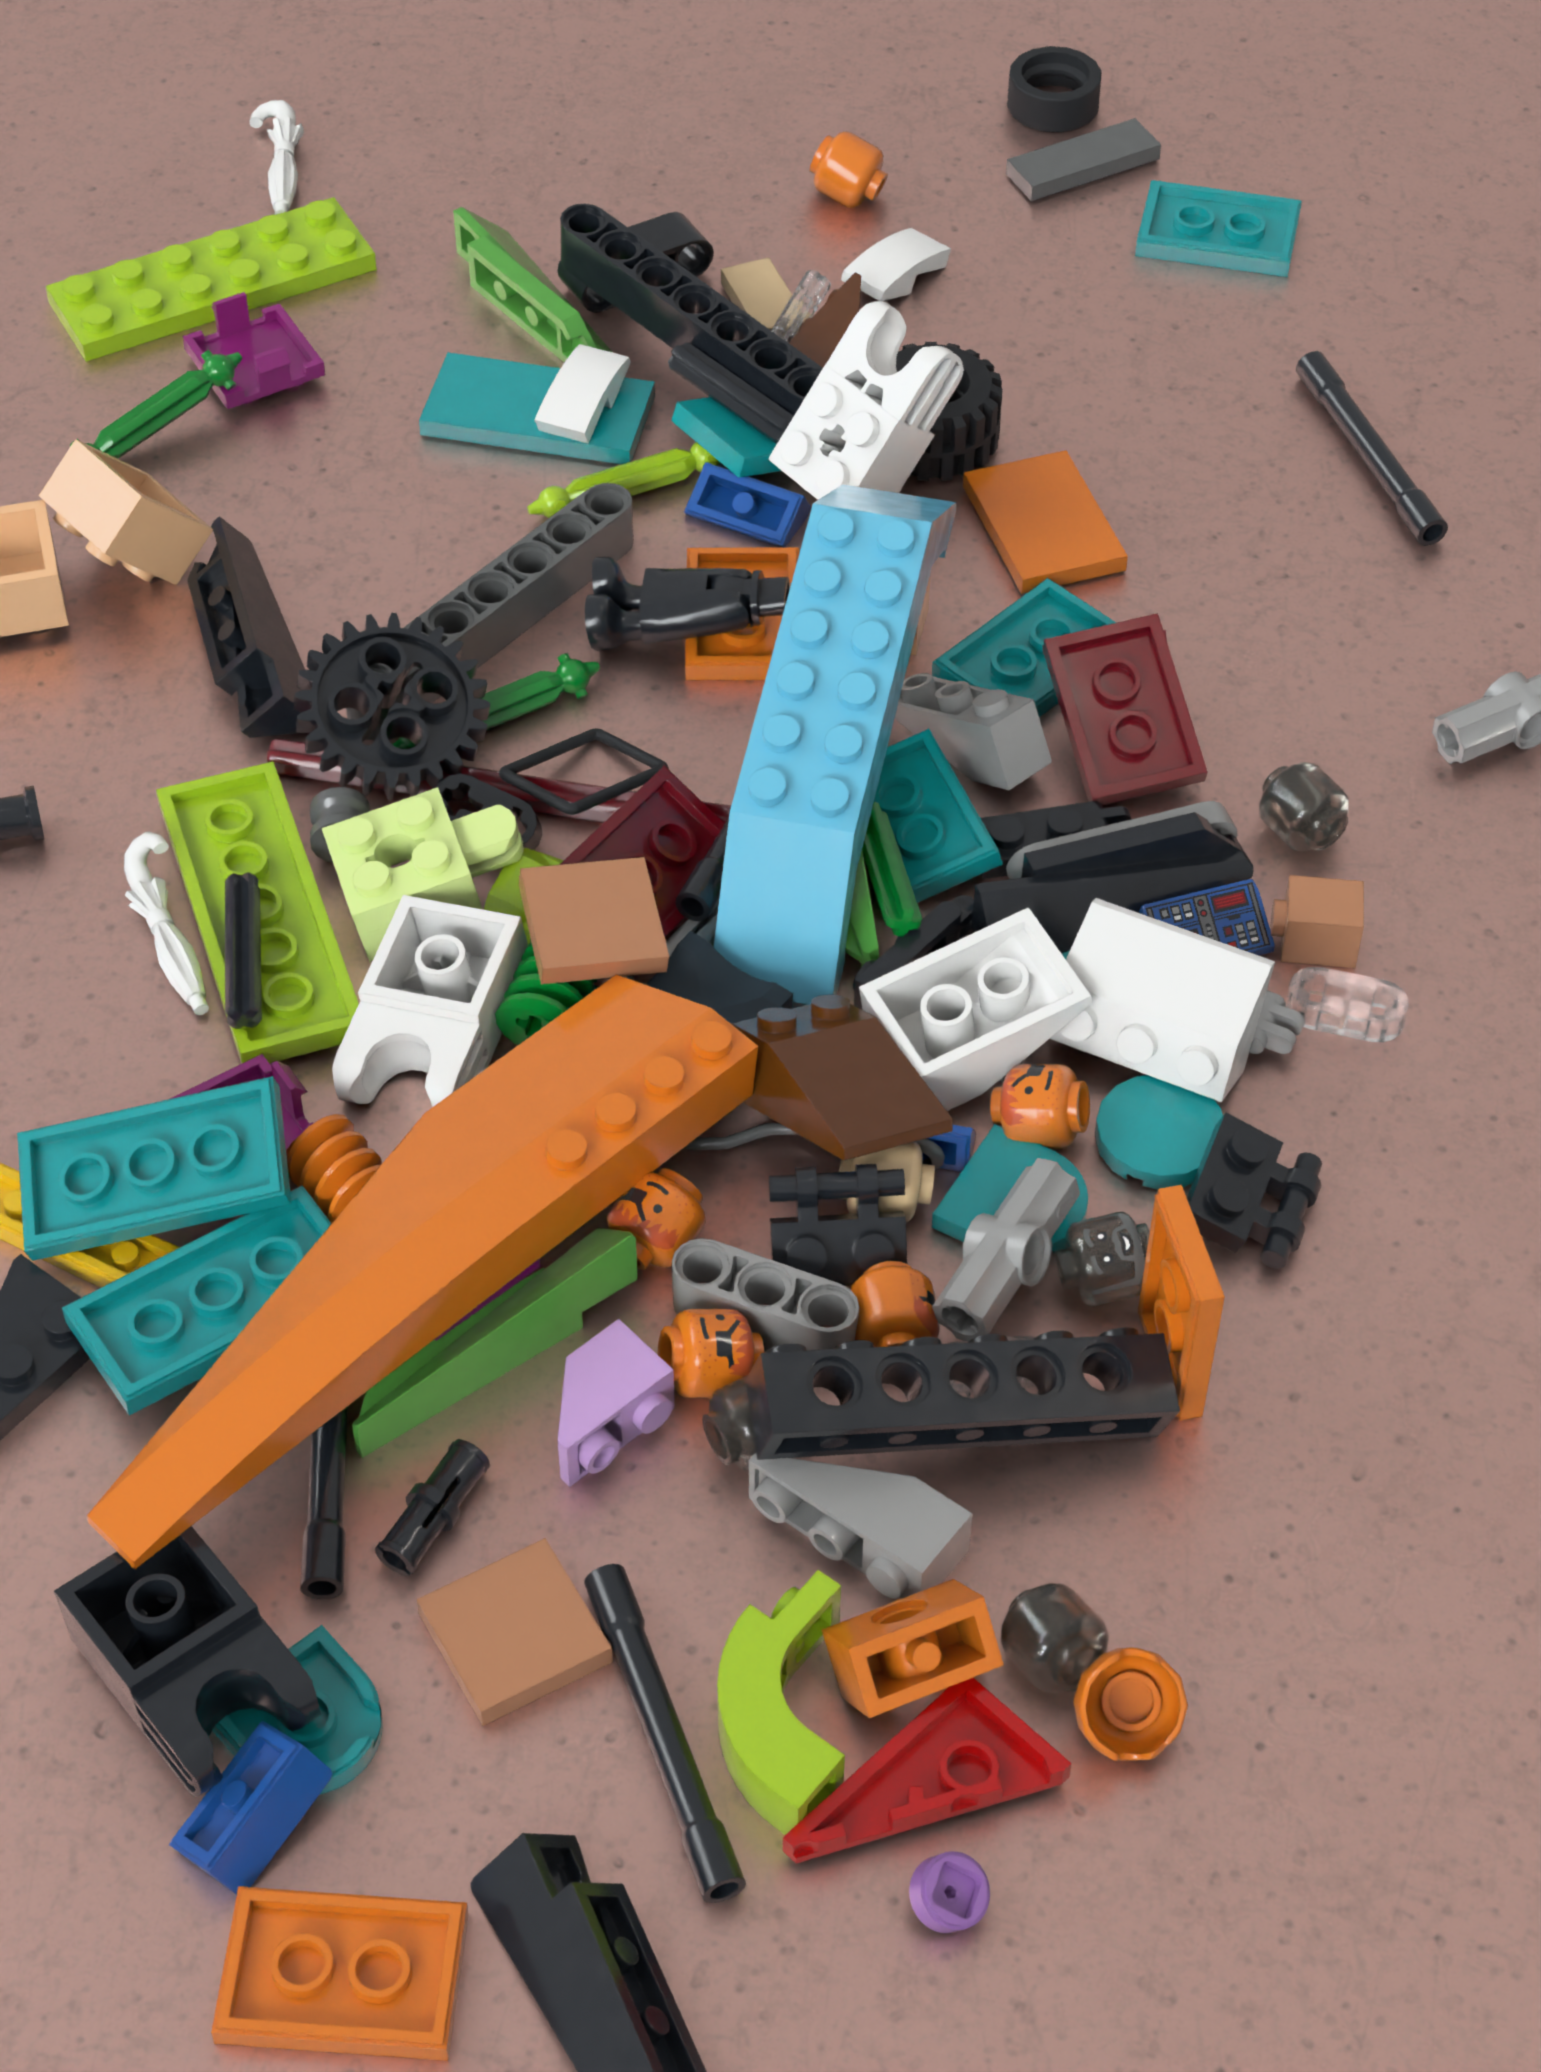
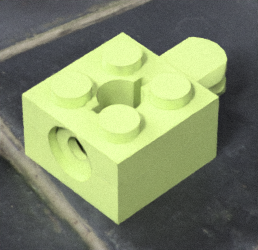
(440, 852)

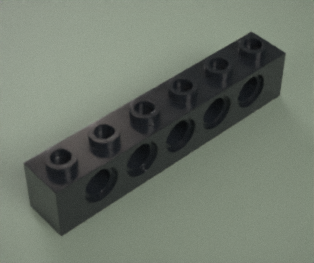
(795, 1423)

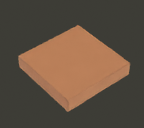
(593, 920)
(514, 1631)

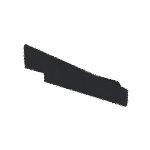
(1117, 867)

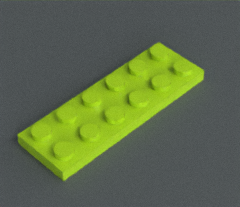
(177, 285)
(243, 826)

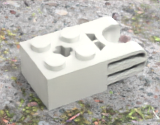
(864, 417)
(430, 999)

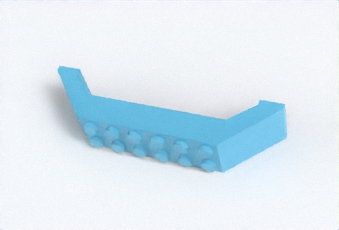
(824, 735)

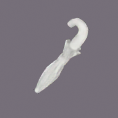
(285, 136)
(150, 900)

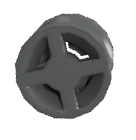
(330, 808)

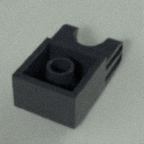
(183, 1651)

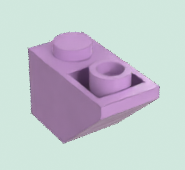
(609, 1398)

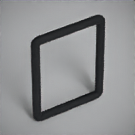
(509, 772)

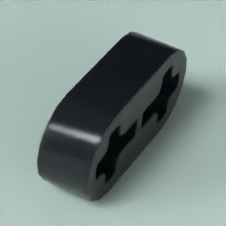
(485, 796)

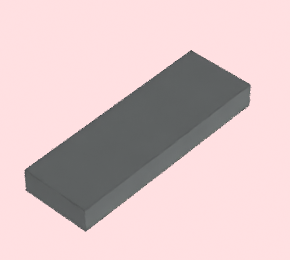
(1083, 159)

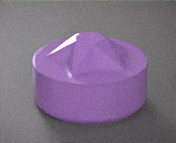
(949, 1892)

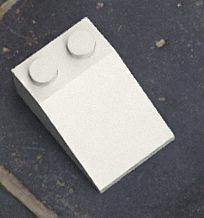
(977, 1005)

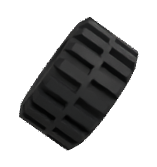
(968, 423)

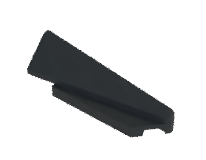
(246, 634)
(584, 1958)

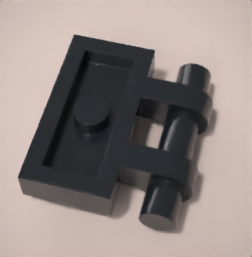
(1231, 1185)
(841, 1244)

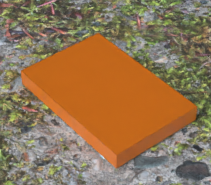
(1044, 521)
(747, 651)
(1181, 1297)
(341, 1973)

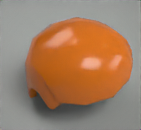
(1130, 1704)

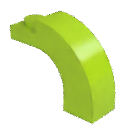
(766, 1749)

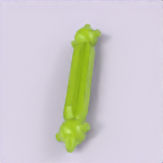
(635, 476)

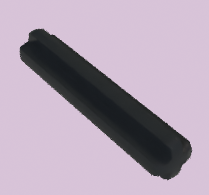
(730, 391)
(242, 951)

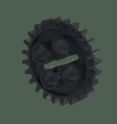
(343, 680)

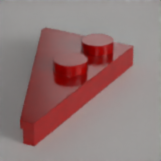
(942, 1764)

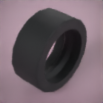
(1054, 110)

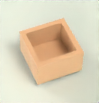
(124, 514)
(29, 571)

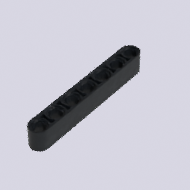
(680, 305)

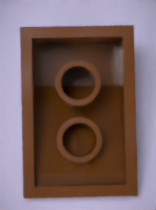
(839, 1079)

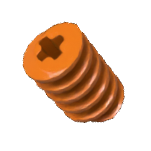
(331, 1163)

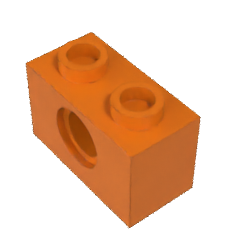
(912, 1647)

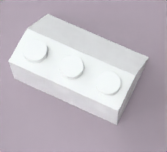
(1165, 999)

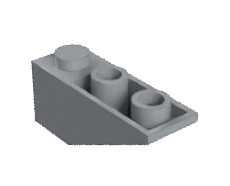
(980, 730)
(872, 1519)

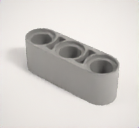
(744, 1280)

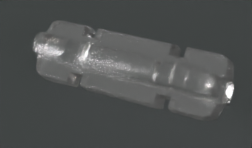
(802, 304)

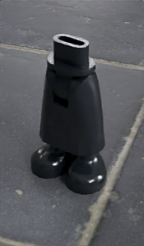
(677, 603)

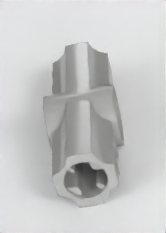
(1504, 715)
(1006, 1250)

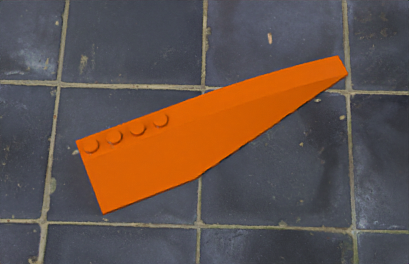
(436, 1232)

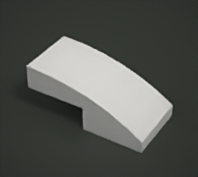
(894, 262)
(580, 392)

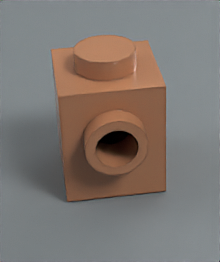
(1320, 921)

